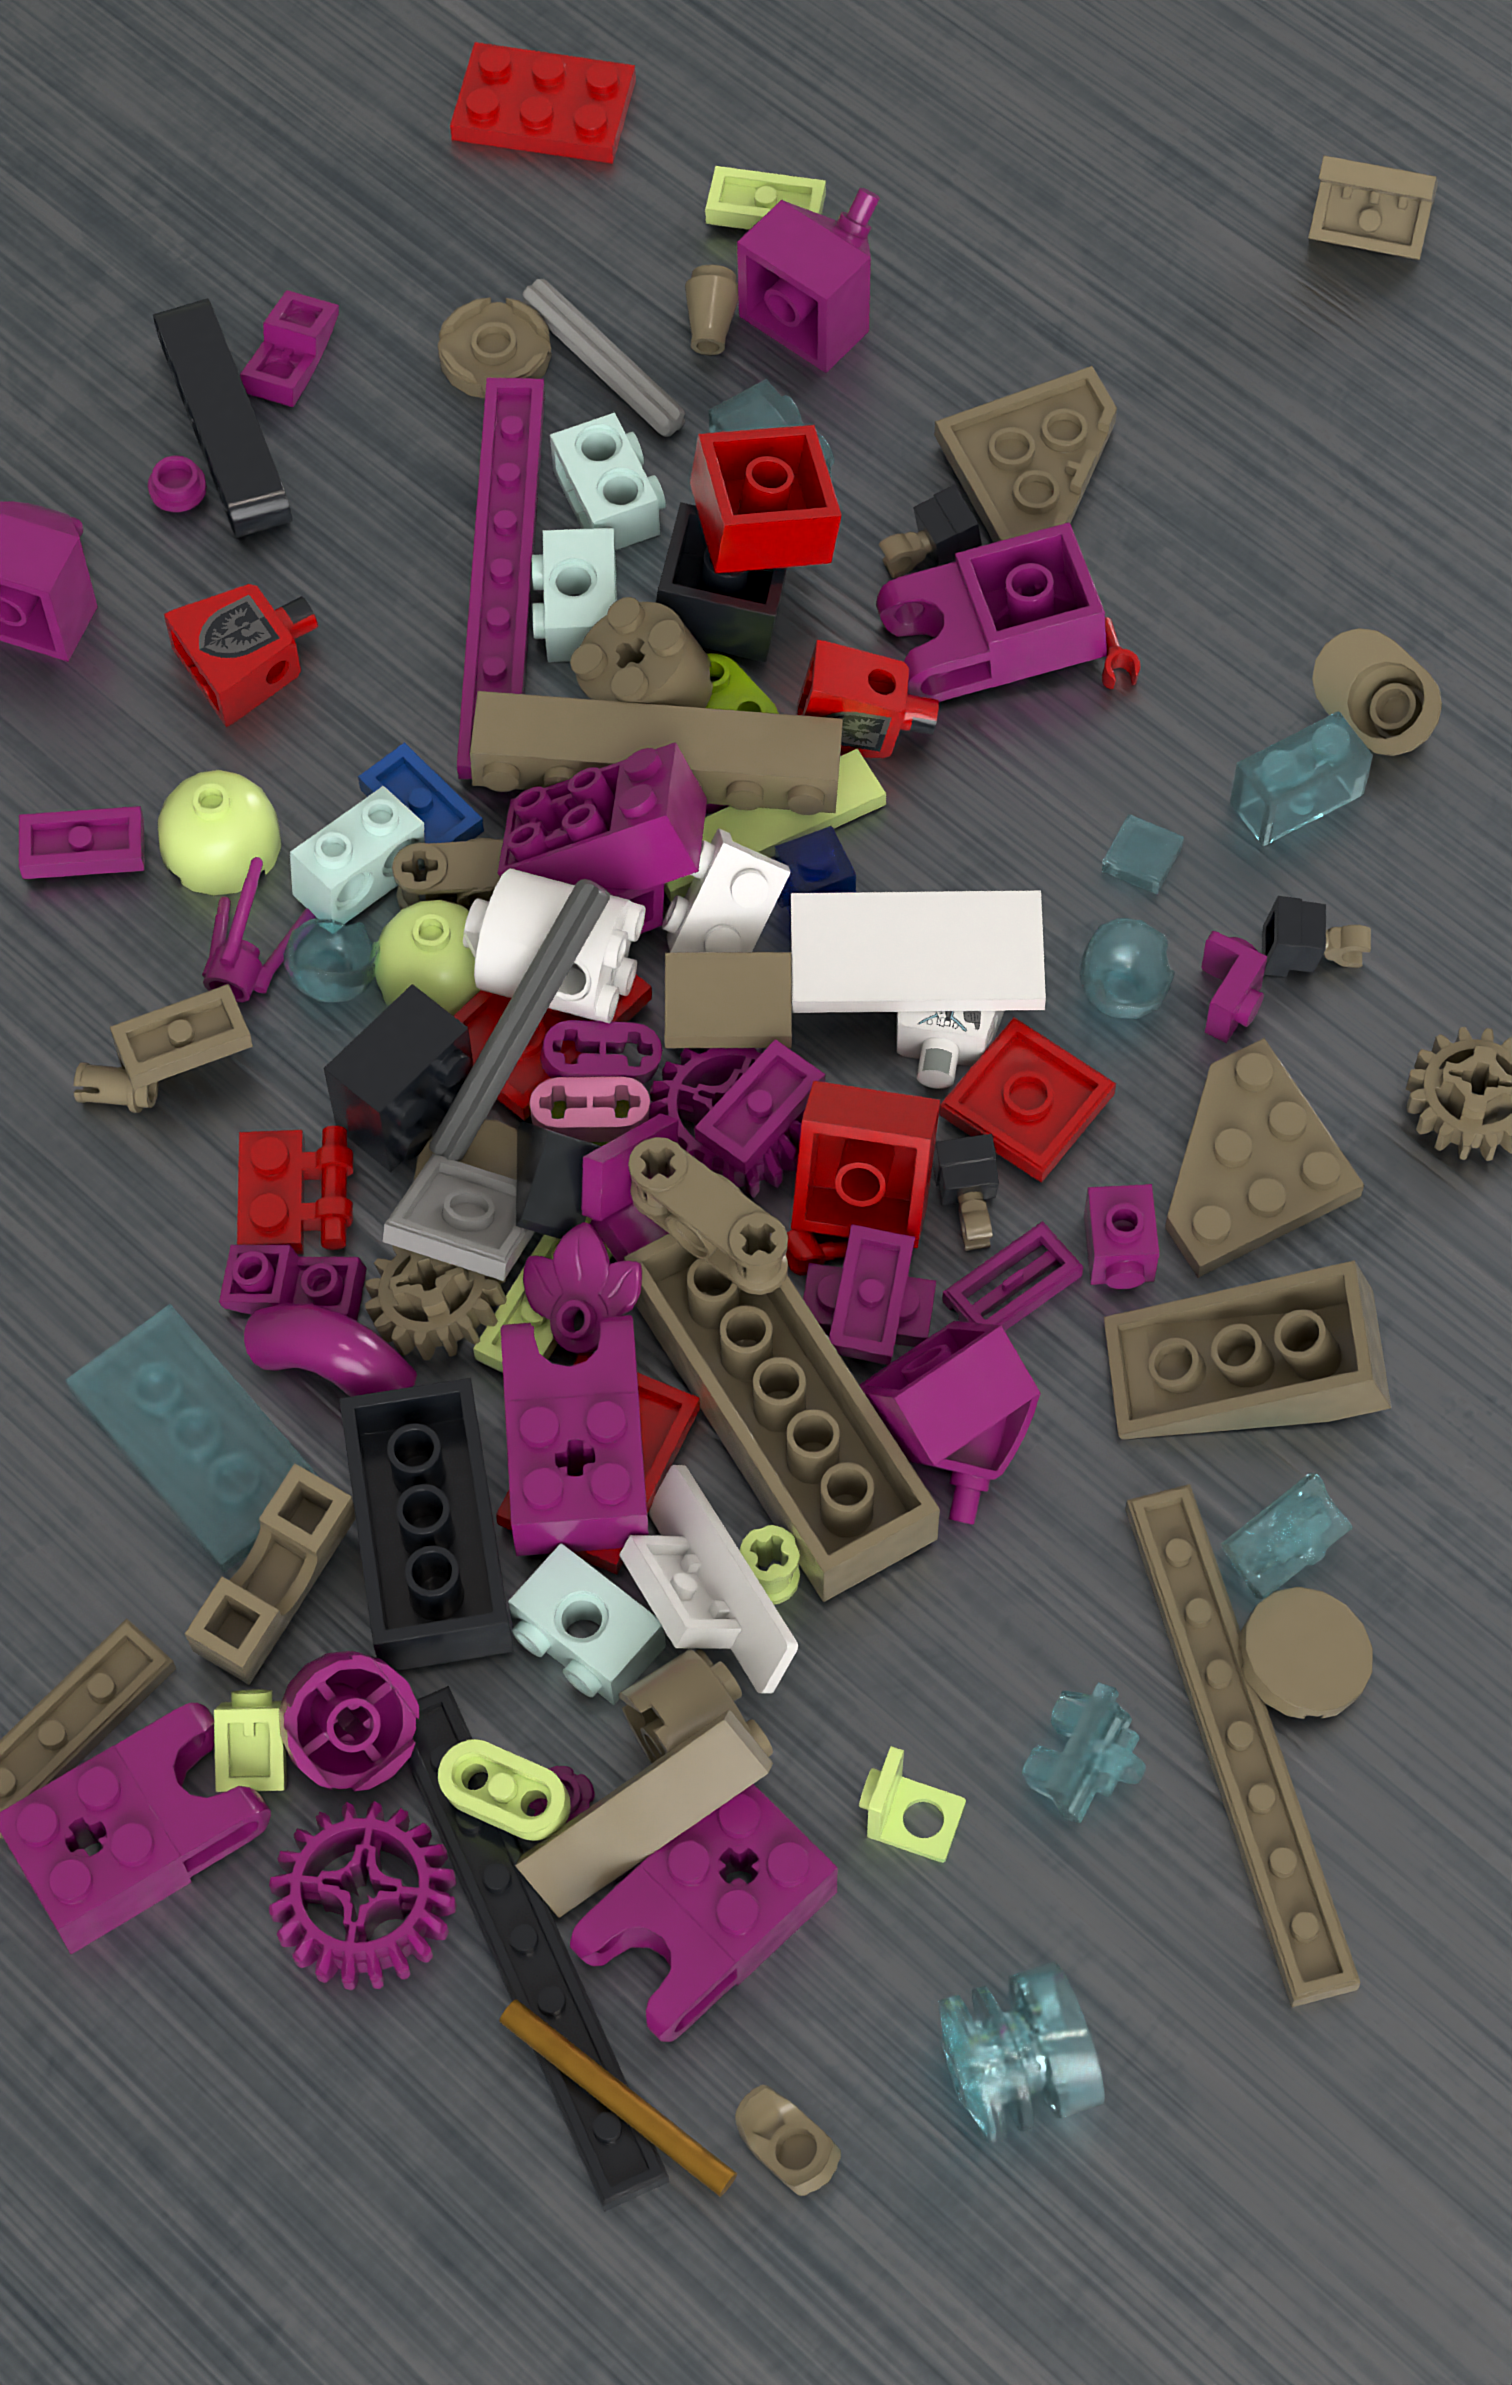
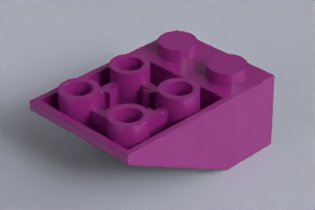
(611, 824)

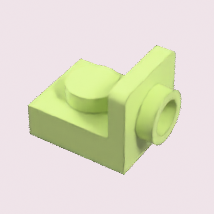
(249, 1743)

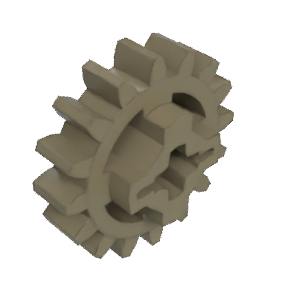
(1443, 1094)
(430, 1303)

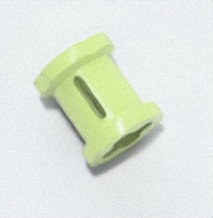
(761, 1548)

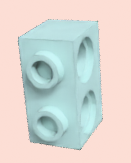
(606, 480)
(353, 856)

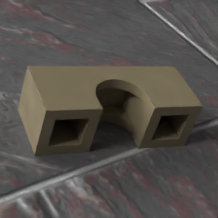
(292, 1548)

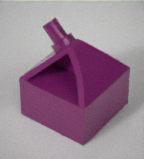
(809, 278)
(43, 580)
(958, 1406)

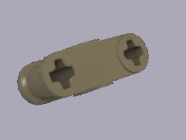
(452, 871)
(708, 1215)

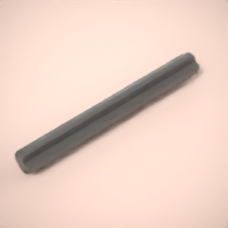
(520, 1020)

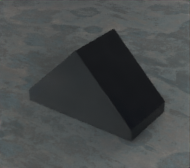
(549, 1180)

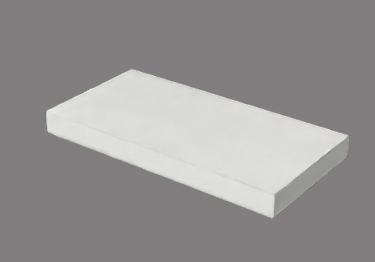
(917, 951)

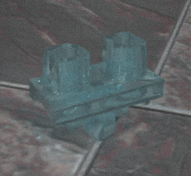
(1286, 1536)
(1094, 1756)

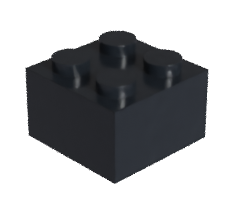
(721, 610)
(399, 1077)

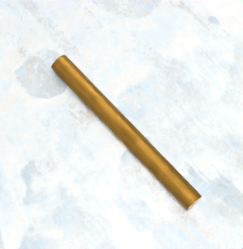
(618, 2097)

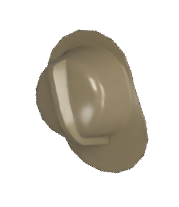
(1377, 690)

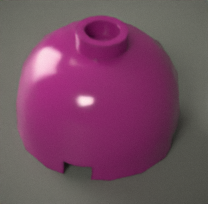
(348, 1720)

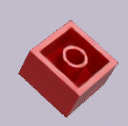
(765, 498)
(864, 1161)

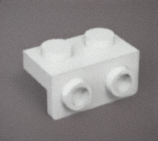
(725, 900)

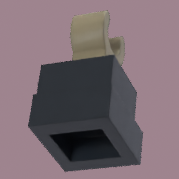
(943, 529)
(1298, 938)
(967, 1176)

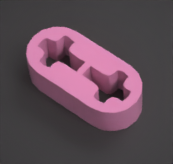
(590, 1106)

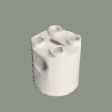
(515, 924)

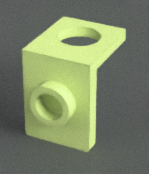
(890, 1795)

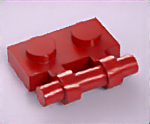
(273, 1185)

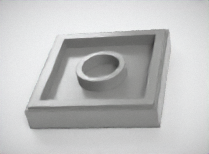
(460, 1218)

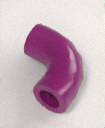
(327, 1345)

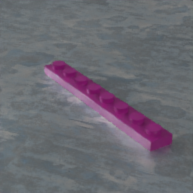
(502, 548)

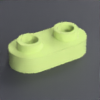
(508, 1790)

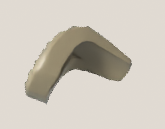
(786, 2140)

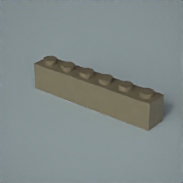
(734, 754)

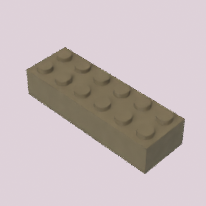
(788, 1417)

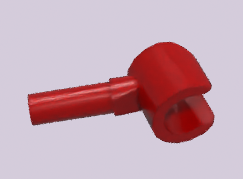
(1118, 658)
(805, 1249)

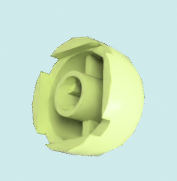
(215, 829)
(427, 950)

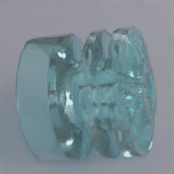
(1021, 2051)

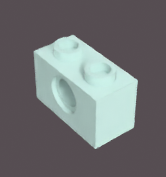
(572, 564)
(571, 1591)

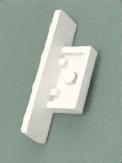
(705, 1585)

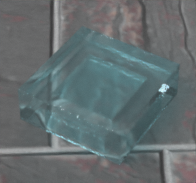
(1142, 854)

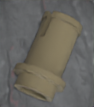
(112, 1086)

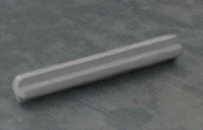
(605, 358)

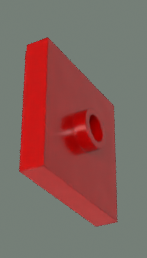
(1028, 1098)

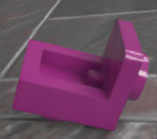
(1242, 975)

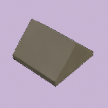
(728, 999)

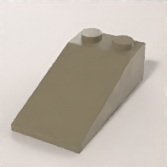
(1250, 1357)

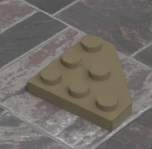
(1030, 452)
(1253, 1163)

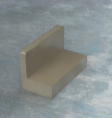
(180, 1036)

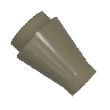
(711, 306)

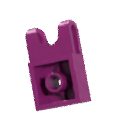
(997, 614)
(572, 1423)
(141, 1817)
(700, 1922)

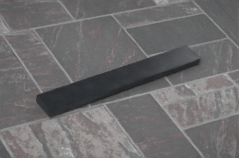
(531, 1960)

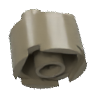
(643, 657)
(681, 1701)

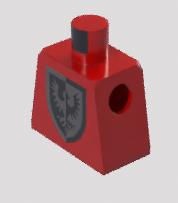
(239, 647)
(867, 695)

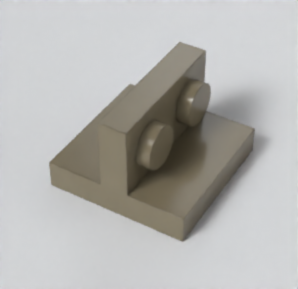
(1372, 207)

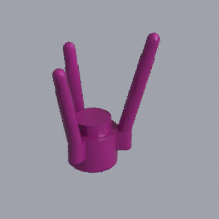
(236, 960)

